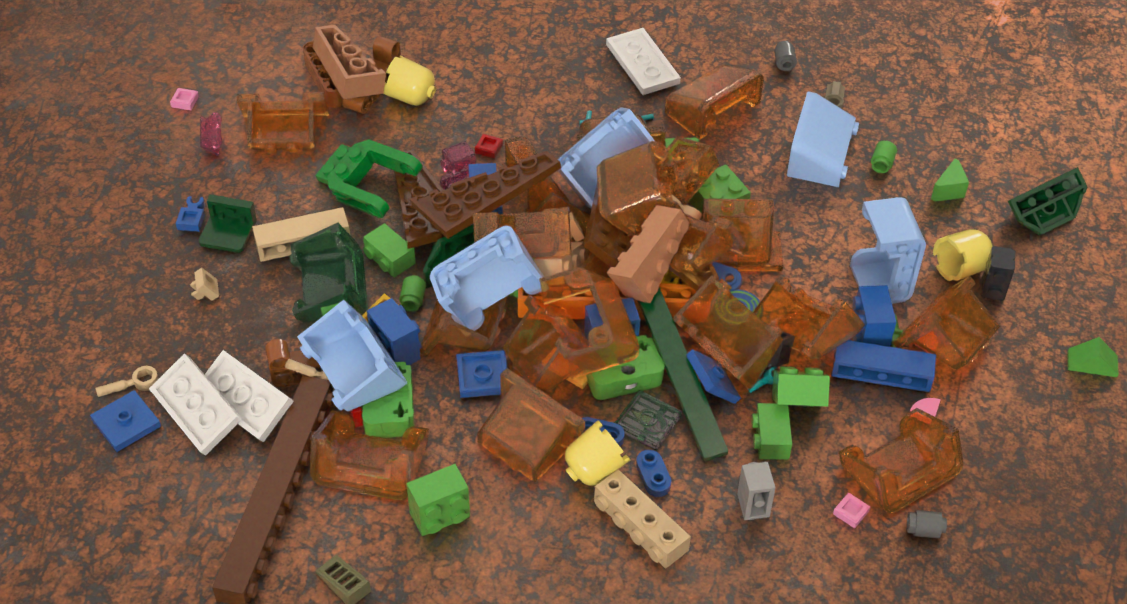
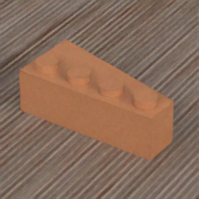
(346, 65)
(650, 254)

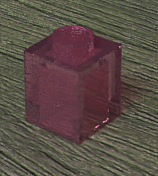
(457, 157)

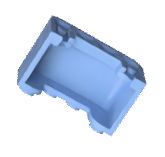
(610, 137)
(897, 250)

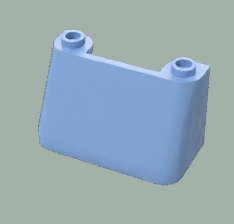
(821, 142)
(484, 276)
(351, 357)

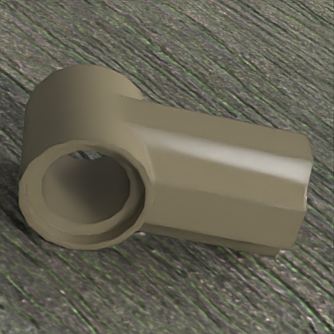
(835, 93)

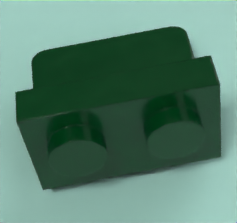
(228, 223)

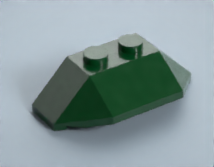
(1050, 202)
(446, 248)

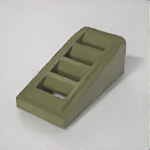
(349, 596)

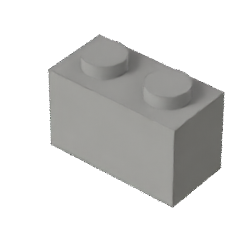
(756, 490)

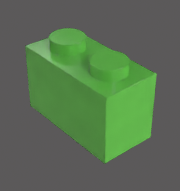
(388, 250)
(772, 431)

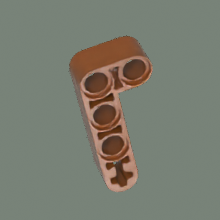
(383, 54)
(321, 76)
(277, 356)

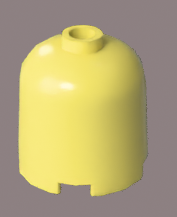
(409, 82)
(962, 254)
(594, 456)

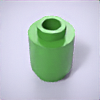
(883, 156)
(412, 293)

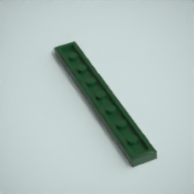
(683, 378)

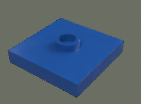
(480, 373)
(713, 376)
(125, 420)

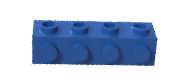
(884, 365)

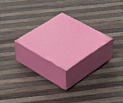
(184, 99)
(851, 510)

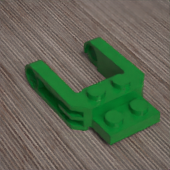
(351, 164)

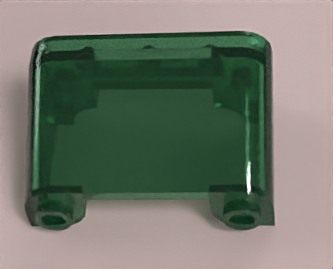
(330, 272)

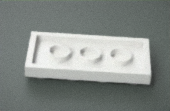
(643, 61)
(249, 395)
(195, 404)

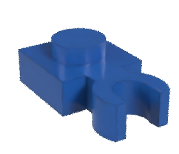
(191, 217)

